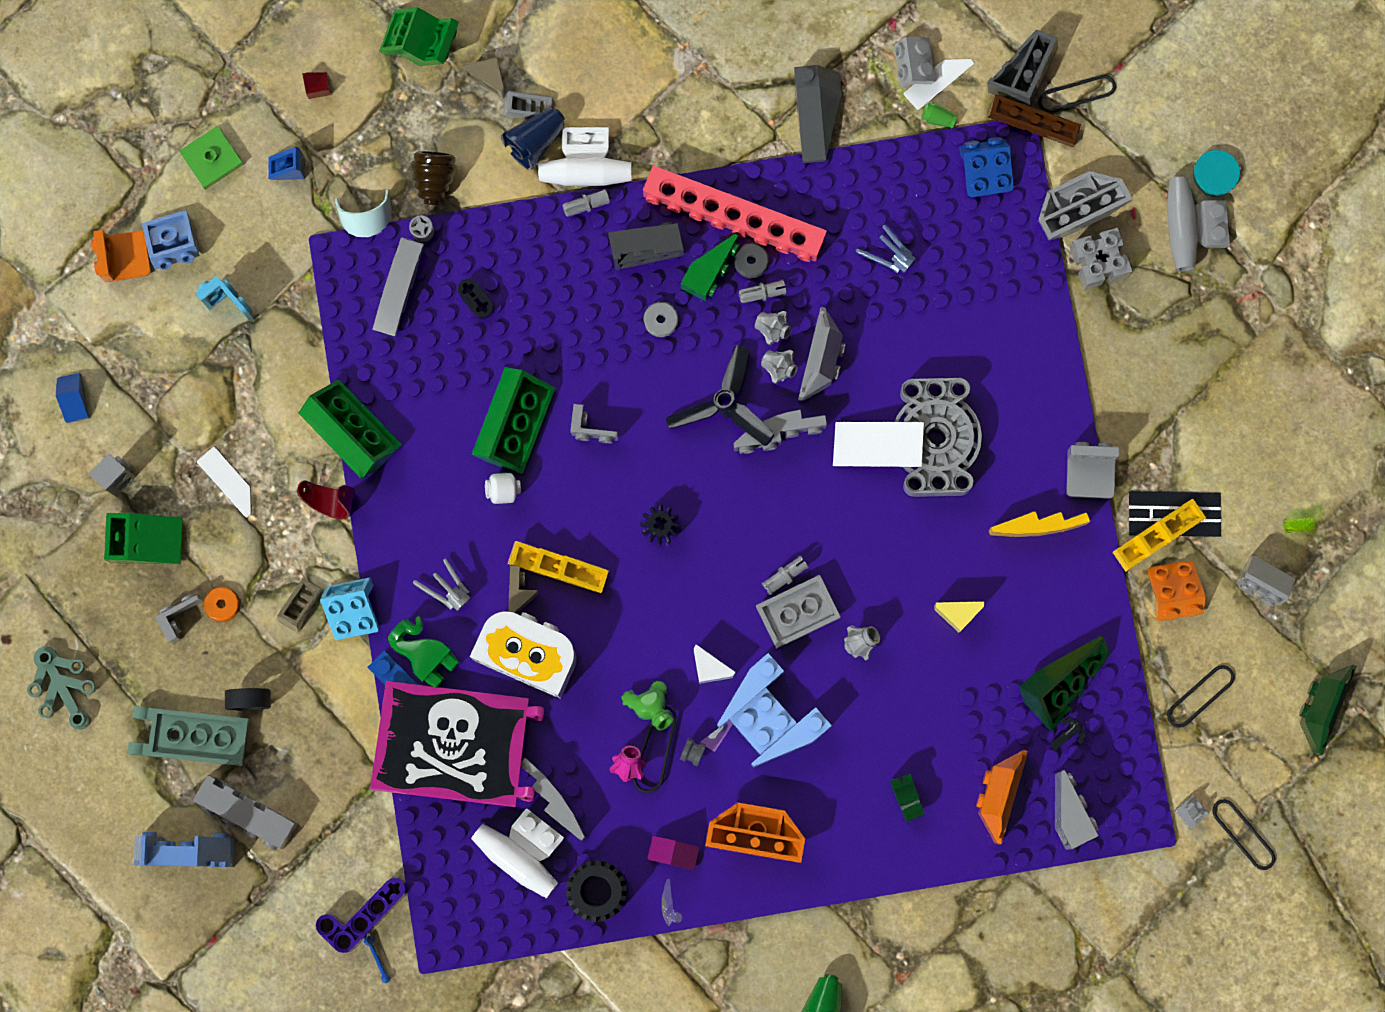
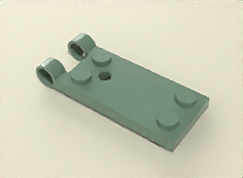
(201, 736)

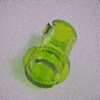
(1299, 524)

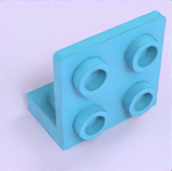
(349, 609)

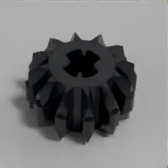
(656, 533)

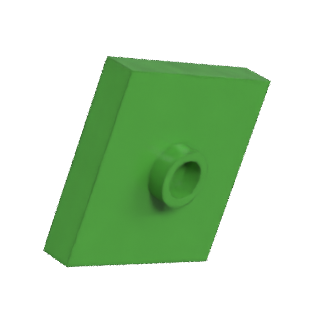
(211, 157)

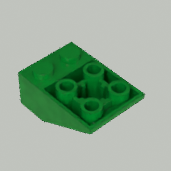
(143, 539)

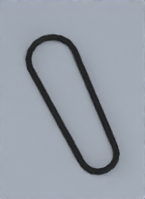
(666, 755)

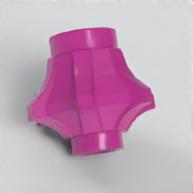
(628, 764)

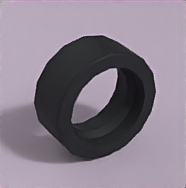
(247, 699)

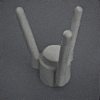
(456, 597)

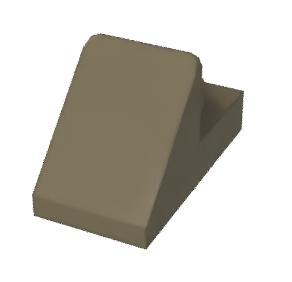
(519, 598)

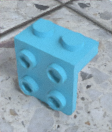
(216, 290)

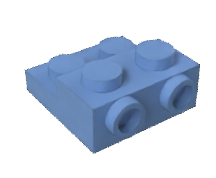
(170, 240)

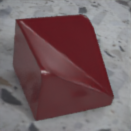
(316, 84)

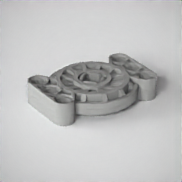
(945, 416)

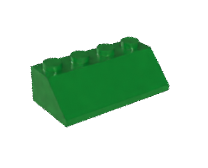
(513, 420)
(349, 428)

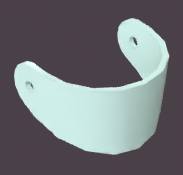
(368, 222)

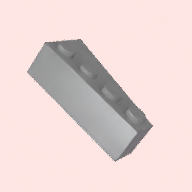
(246, 812)

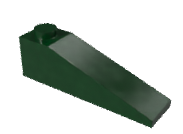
(1056, 686)

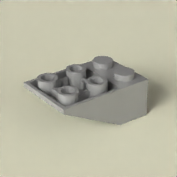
(1070, 815)

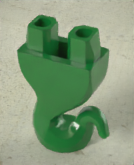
(424, 654)

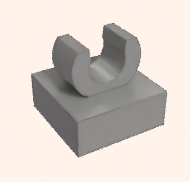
(1191, 812)

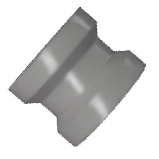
(419, 224)

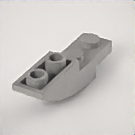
(785, 424)

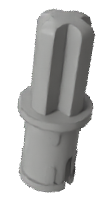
(586, 203)
(762, 292)

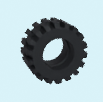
(575, 891)

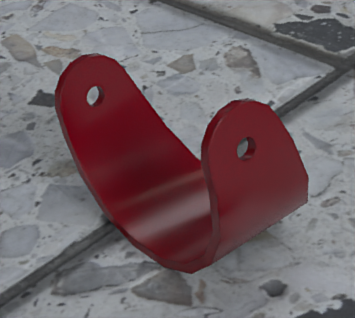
(327, 501)

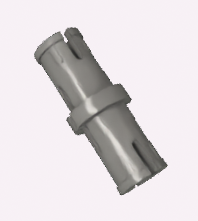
(785, 575)

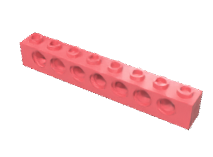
(660, 179)

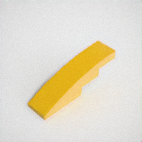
(1031, 526)
(1159, 535)
(558, 567)

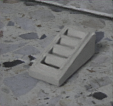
(519, 97)

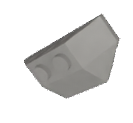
(1081, 203)
(822, 357)

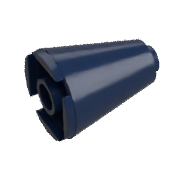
(533, 137)

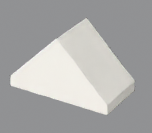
(709, 668)

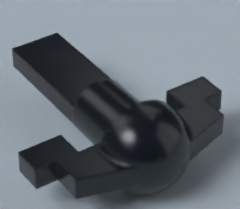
(1075, 728)

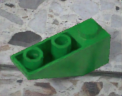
(704, 272)

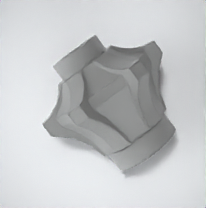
(773, 326)
(779, 365)
(861, 641)

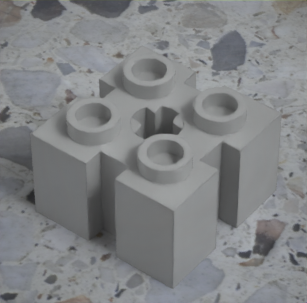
(1094, 271)

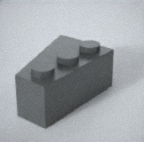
(1026, 70)
(645, 245)

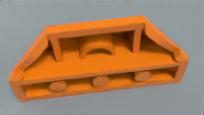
(999, 794)
(756, 832)

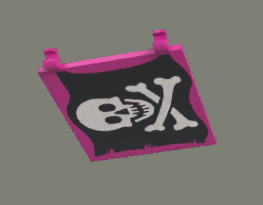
(452, 744)

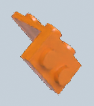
(120, 255)
(1177, 590)

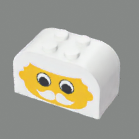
(526, 651)

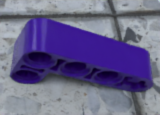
(367, 912)

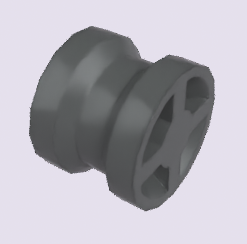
(693, 752)

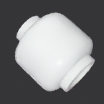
(502, 488)

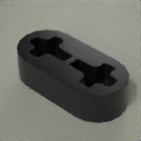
(479, 295)

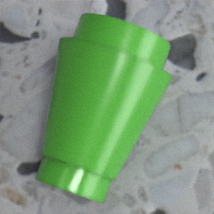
(938, 115)

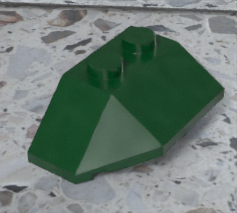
(1324, 706)

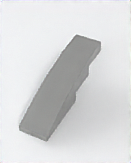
(398, 286)
(557, 807)

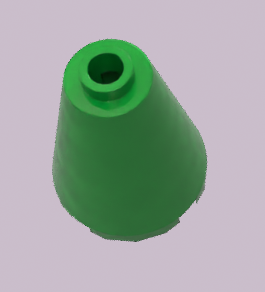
(825, 995)

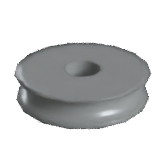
(661, 329)

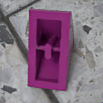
(673, 853)

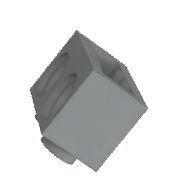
(113, 474)

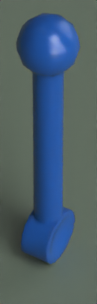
(369, 941)

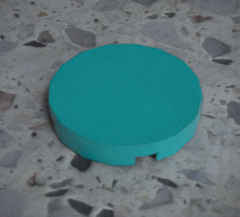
(1216, 173)

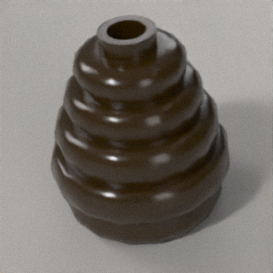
(433, 175)

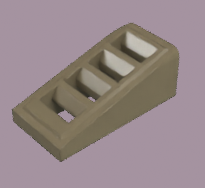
(306, 609)

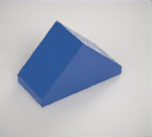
(287, 165)
(71, 398)

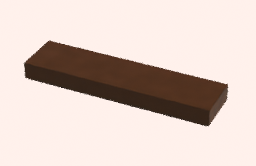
(1034, 120)

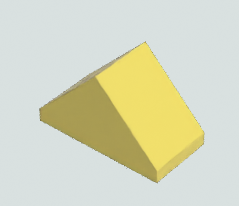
(958, 613)

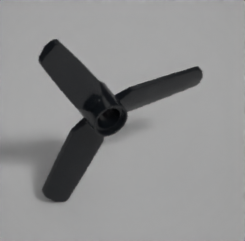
(730, 389)

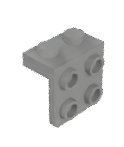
(1091, 470)

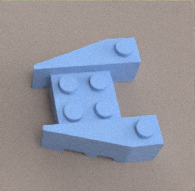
(763, 718)

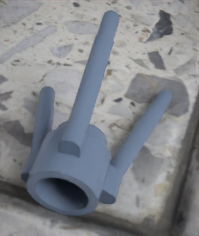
(902, 258)

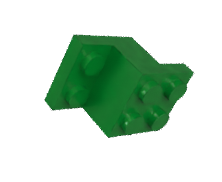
(419, 36)

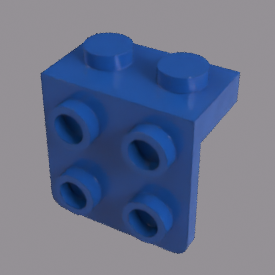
(987, 167)

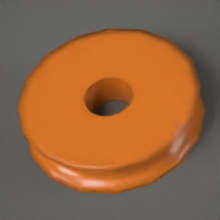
(221, 614)

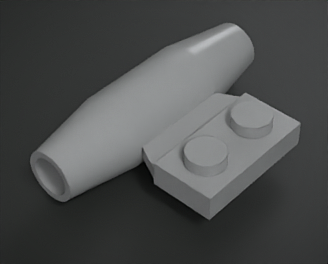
(1193, 224)

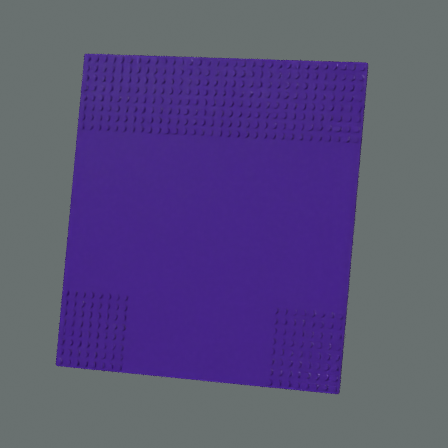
(929, 701)

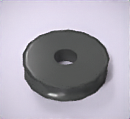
(751, 270)

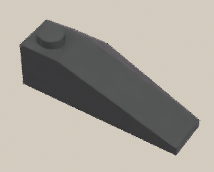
(817, 106)

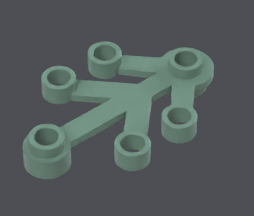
(59, 685)

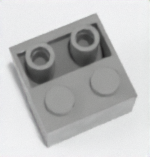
(1265, 581)

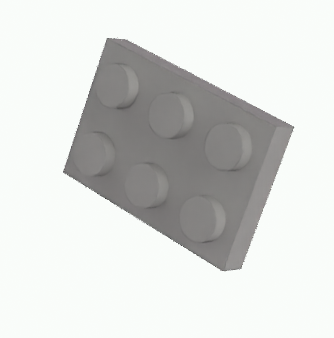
(798, 611)

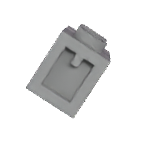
(580, 419)
(171, 628)

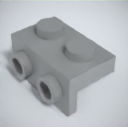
(914, 61)

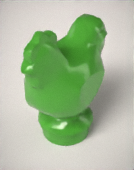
(650, 705)

